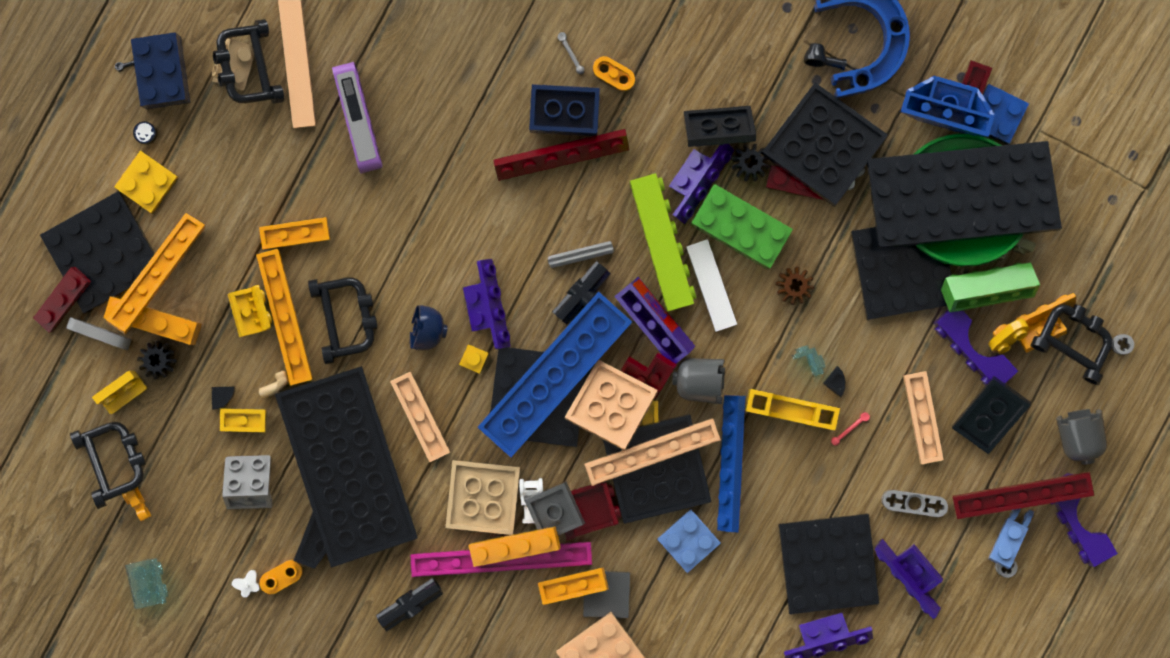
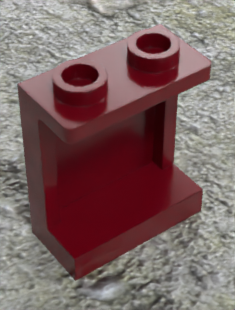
(596, 509)

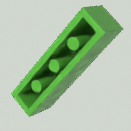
(990, 287)

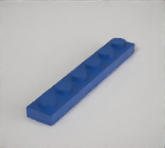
(731, 463)

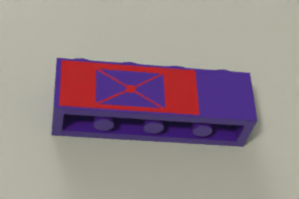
(655, 321)

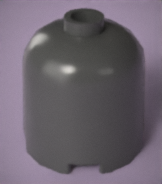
(700, 380)
(1083, 435)

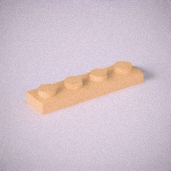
(420, 416)
(923, 417)

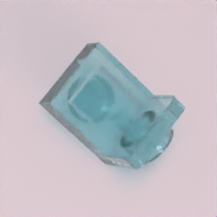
(815, 361)

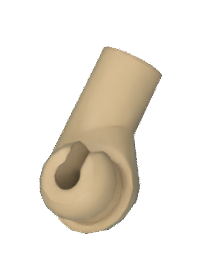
(276, 387)

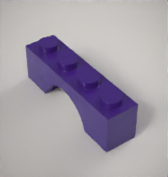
(955, 328)
(1093, 546)

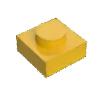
(474, 358)

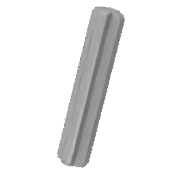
(580, 254)

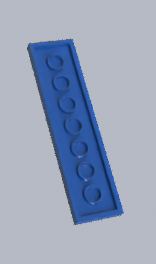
(554, 374)

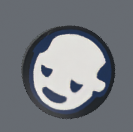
(145, 132)

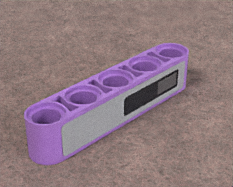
(357, 117)

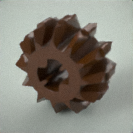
(801, 289)

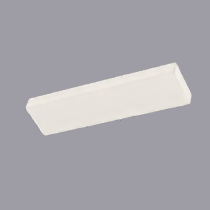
(711, 285)

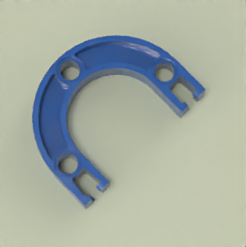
(894, 45)

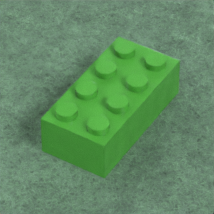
(741, 227)

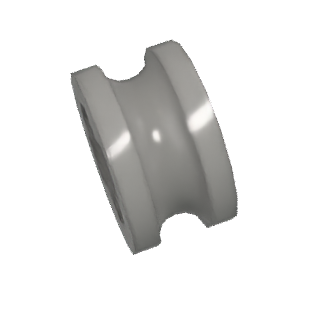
(1128, 340)
(1012, 572)

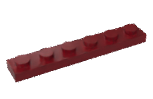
(561, 154)
(1023, 495)

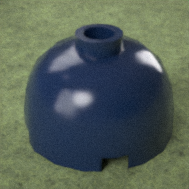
(427, 328)

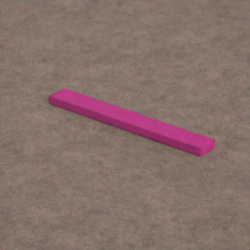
(461, 562)

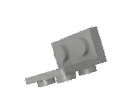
(247, 482)

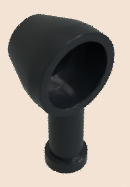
(816, 57)

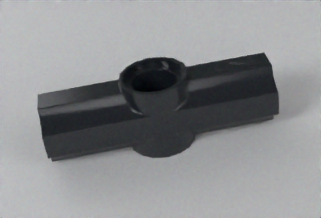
(581, 292)
(409, 604)

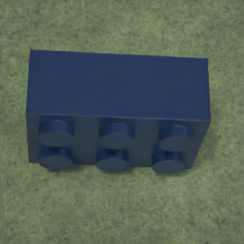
(160, 71)
(564, 110)

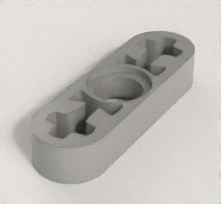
(99, 333)
(931, 499)

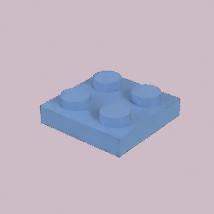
(688, 540)

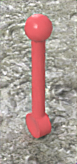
(863, 417)

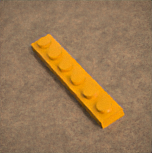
(155, 273)
(284, 317)

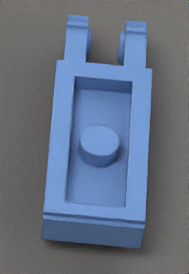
(1010, 539)

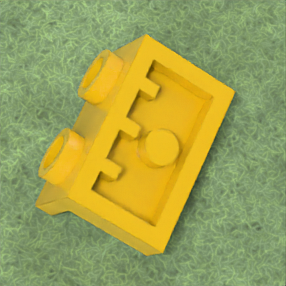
(120, 391)

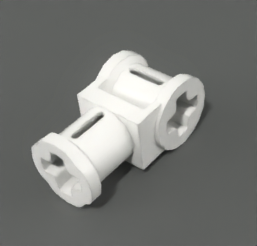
(527, 493)

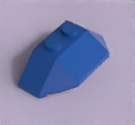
(949, 106)

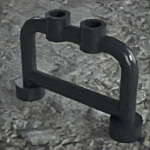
(227, 78)
(369, 322)
(1092, 324)
(136, 460)

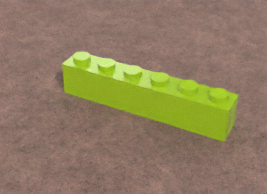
(661, 242)

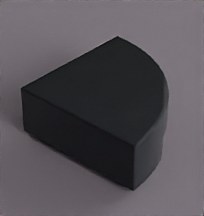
(836, 382)
(221, 396)

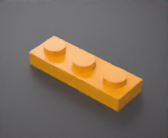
(294, 233)
(573, 586)

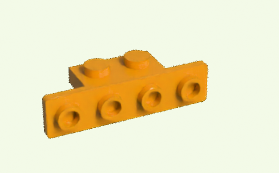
(1037, 320)

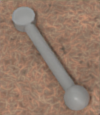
(562, 38)

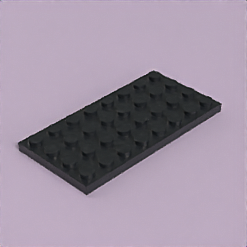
(963, 194)
(346, 466)

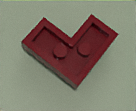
(655, 375)

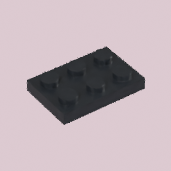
(719, 126)
(991, 415)

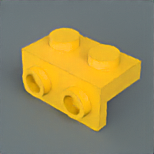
(249, 311)

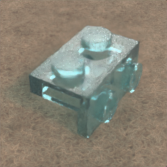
(146, 583)

